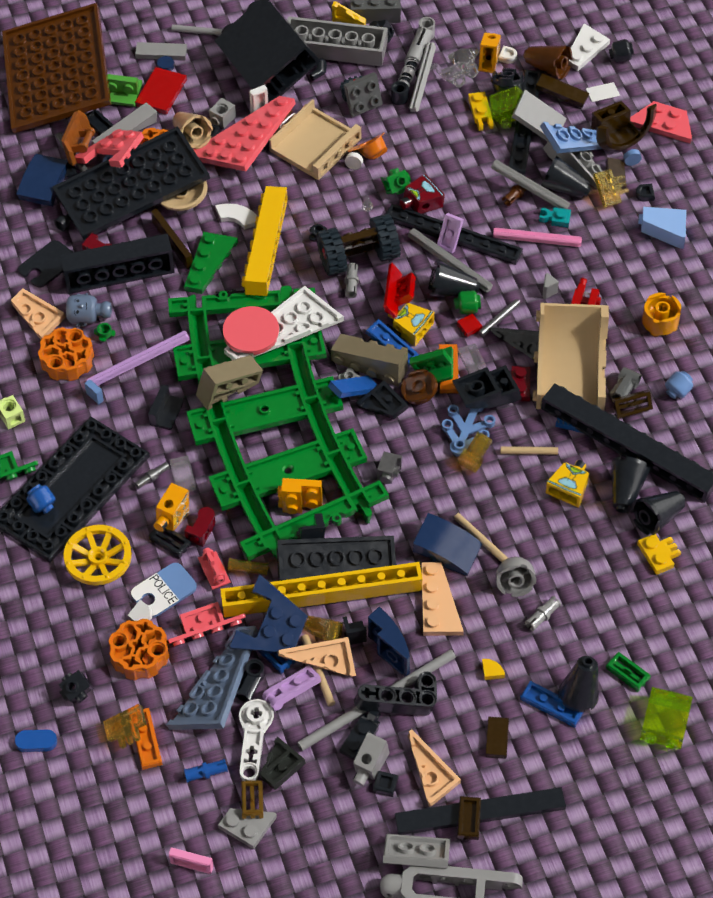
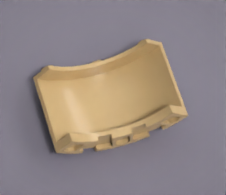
(572, 350)

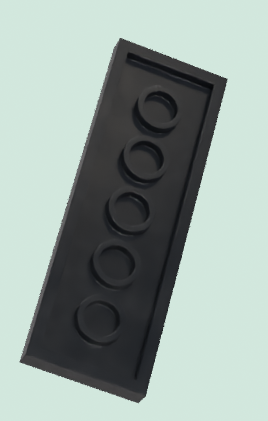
(332, 555)

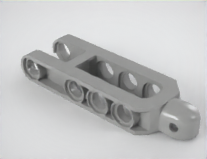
(401, 885)

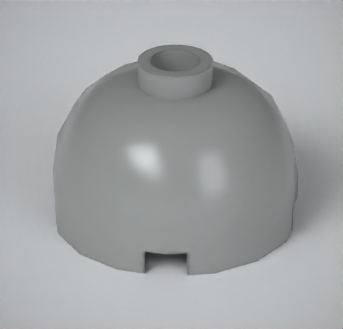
(515, 576)

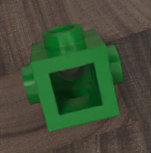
(396, 181)

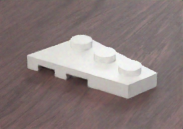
(587, 46)

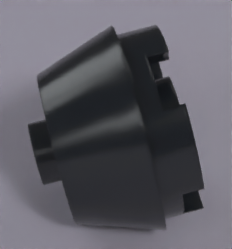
(506, 79)

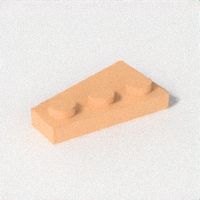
(37, 313)

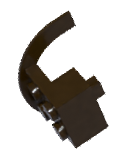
(616, 130)

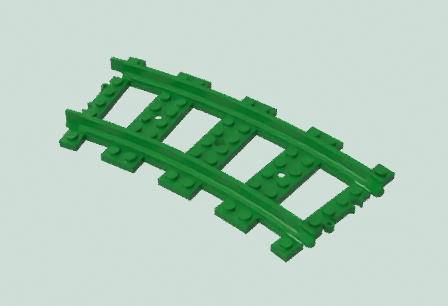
(308, 400)

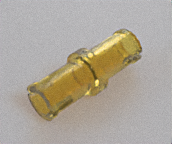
(248, 566)

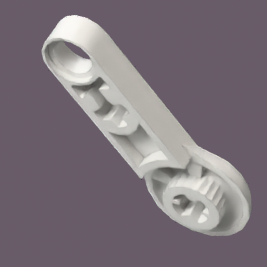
(254, 734)

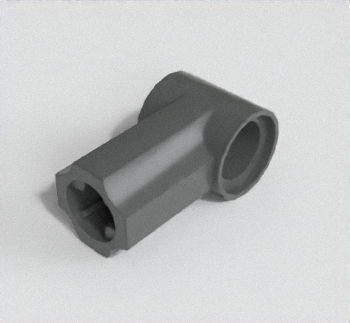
(626, 383)

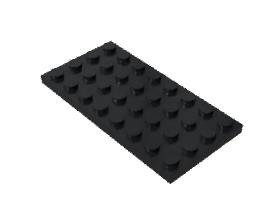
(150, 176)

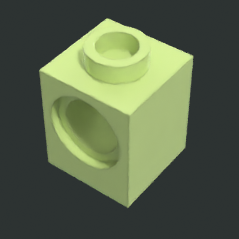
(11, 412)

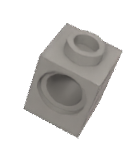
(222, 113)

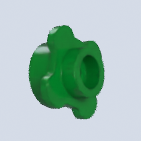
(104, 327)

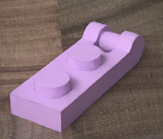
(291, 687)

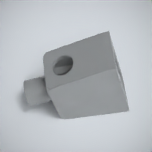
(370, 758)

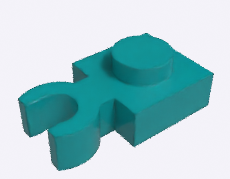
(558, 217)

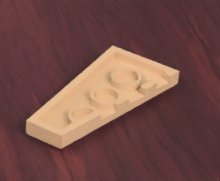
(438, 606)

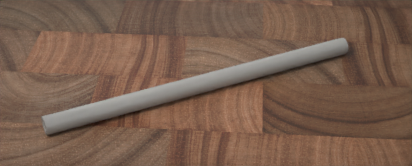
(355, 712)

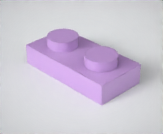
(450, 232)

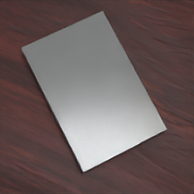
(533, 112)
(416, 850)

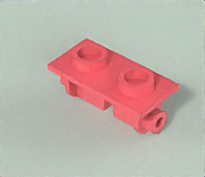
(213, 569)

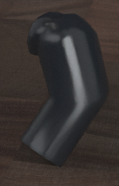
(320, 70)

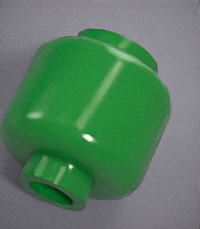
(467, 302)

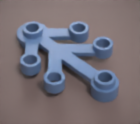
(465, 428)

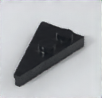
(523, 340)

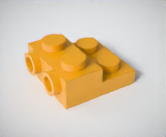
(299, 493)

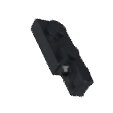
(365, 724)

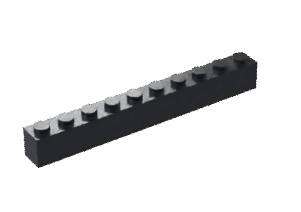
(628, 441)

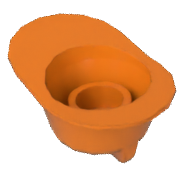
(371, 149)

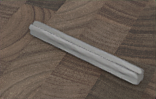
(422, 77)
(530, 185)

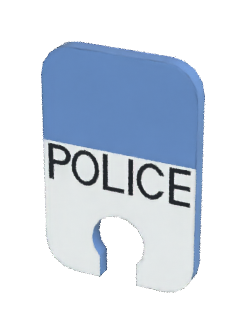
(167, 587)

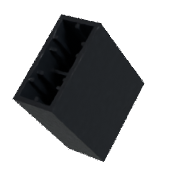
(266, 49)

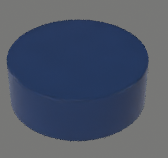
(165, 63)

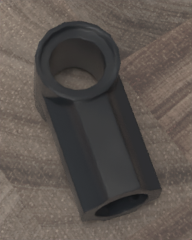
(250, 681)

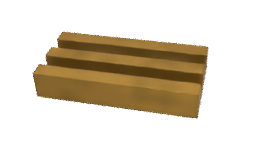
(252, 812)

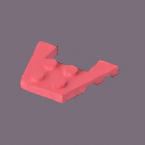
(116, 144)

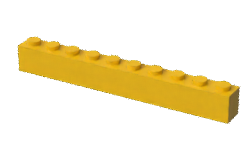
(327, 588)

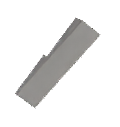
(135, 121)

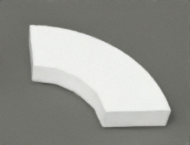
(237, 214)

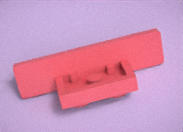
(203, 620)

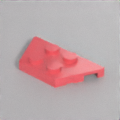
(668, 122)

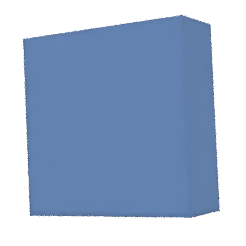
(94, 391)

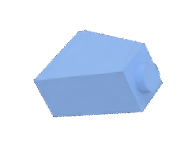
(664, 224)

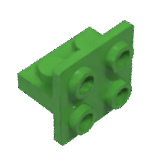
(124, 89)

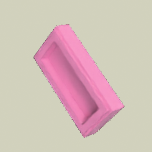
(191, 860)

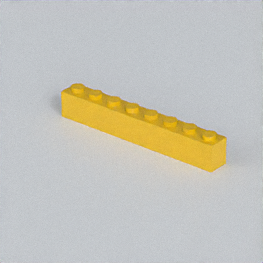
(265, 241)

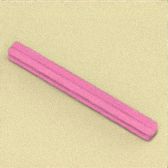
(537, 237)

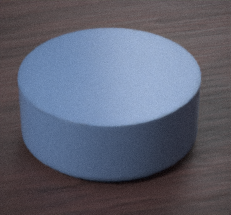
(632, 157)

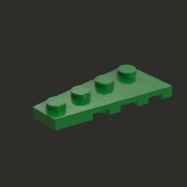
(208, 259)

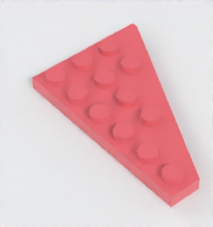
(244, 140)

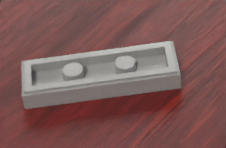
(156, 50)

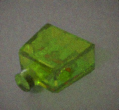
(503, 105)

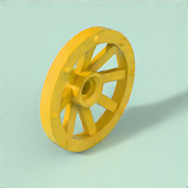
(95, 553)

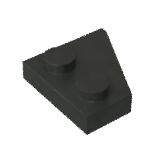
(281, 764)

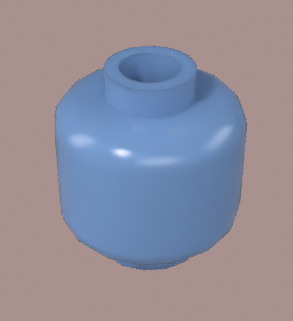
(679, 384)

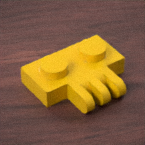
(659, 553)

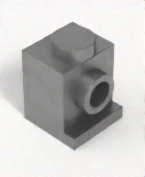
(389, 467)

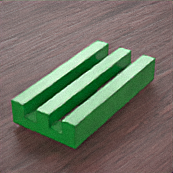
(626, 674)

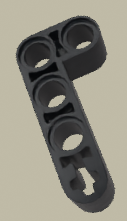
(370, 697)

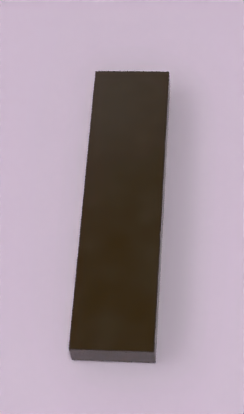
(175, 242)

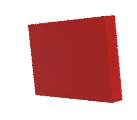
(161, 90)

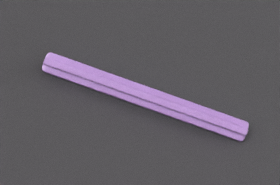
(139, 358)

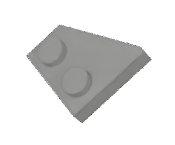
(246, 830)

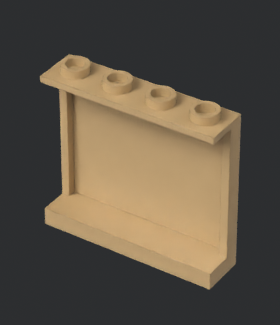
(313, 141)

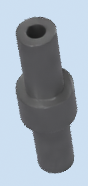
(152, 475)

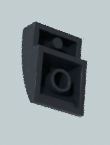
(487, 388)

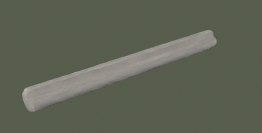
(447, 258)

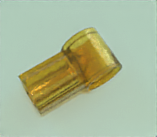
(473, 456)

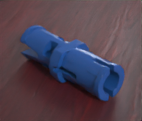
(205, 770)

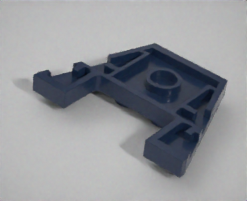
(280, 625)

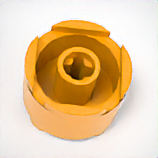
(661, 314)

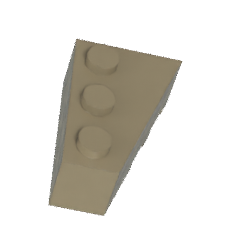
(227, 378)

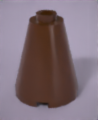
(550, 59)

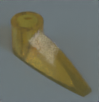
(323, 628)

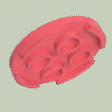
(251, 330)

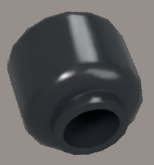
(621, 51)

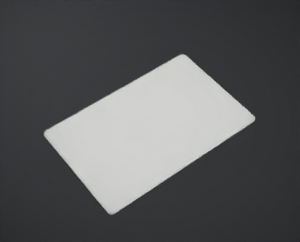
(602, 92)

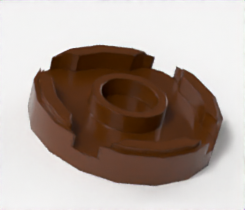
(419, 387)

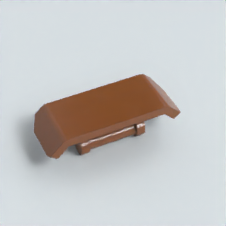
(72, 138)

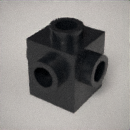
(82, 687)

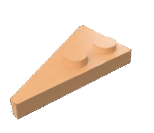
(328, 655)
(434, 773)

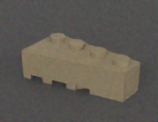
(371, 359)

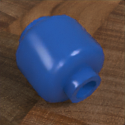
(40, 499)

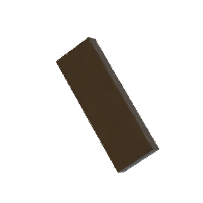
(562, 90)

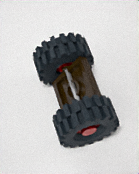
(336, 248)

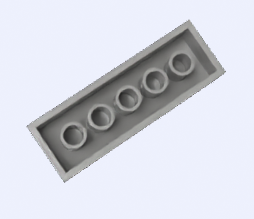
(343, 40)

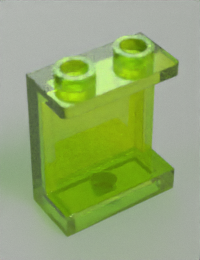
(666, 718)

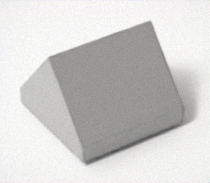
(550, 286)

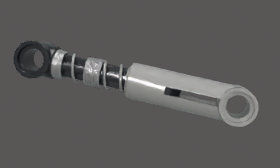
(413, 60)

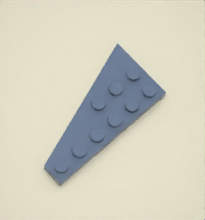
(215, 690)

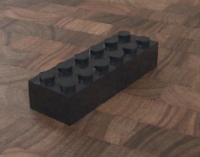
(117, 263)

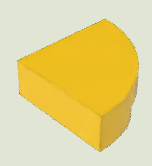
(492, 670)

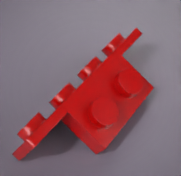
(398, 290)

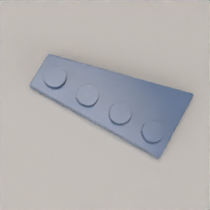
(570, 138)

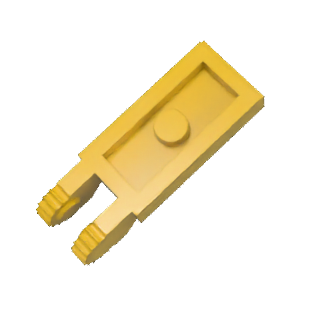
(480, 109)

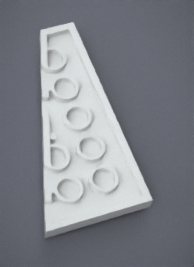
(298, 317)

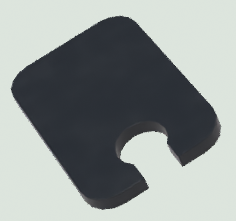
(47, 262)

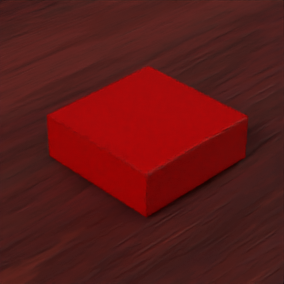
(469, 325)

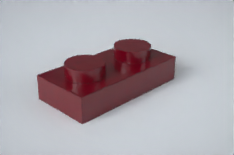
(522, 378)

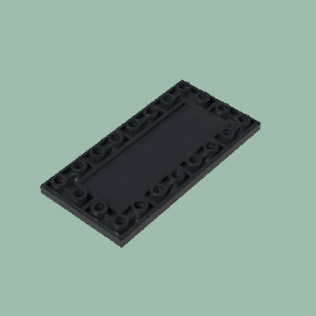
(82, 479)

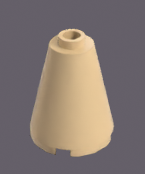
(194, 128)

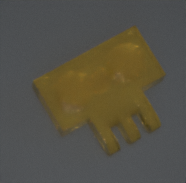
(609, 187)
(125, 726)

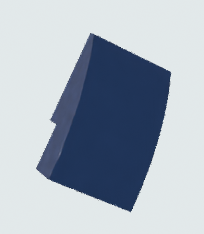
(40, 177)
(447, 544)
(389, 641)

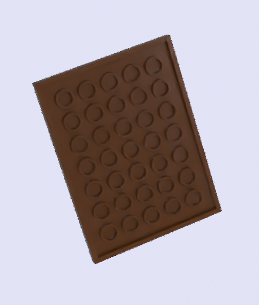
(55, 68)

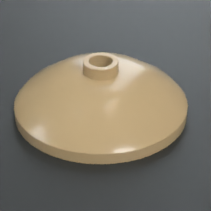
(190, 198)

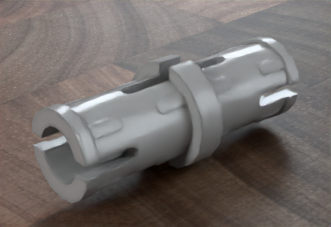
(351, 280)
(542, 613)

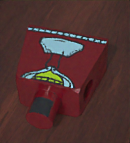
(422, 195)

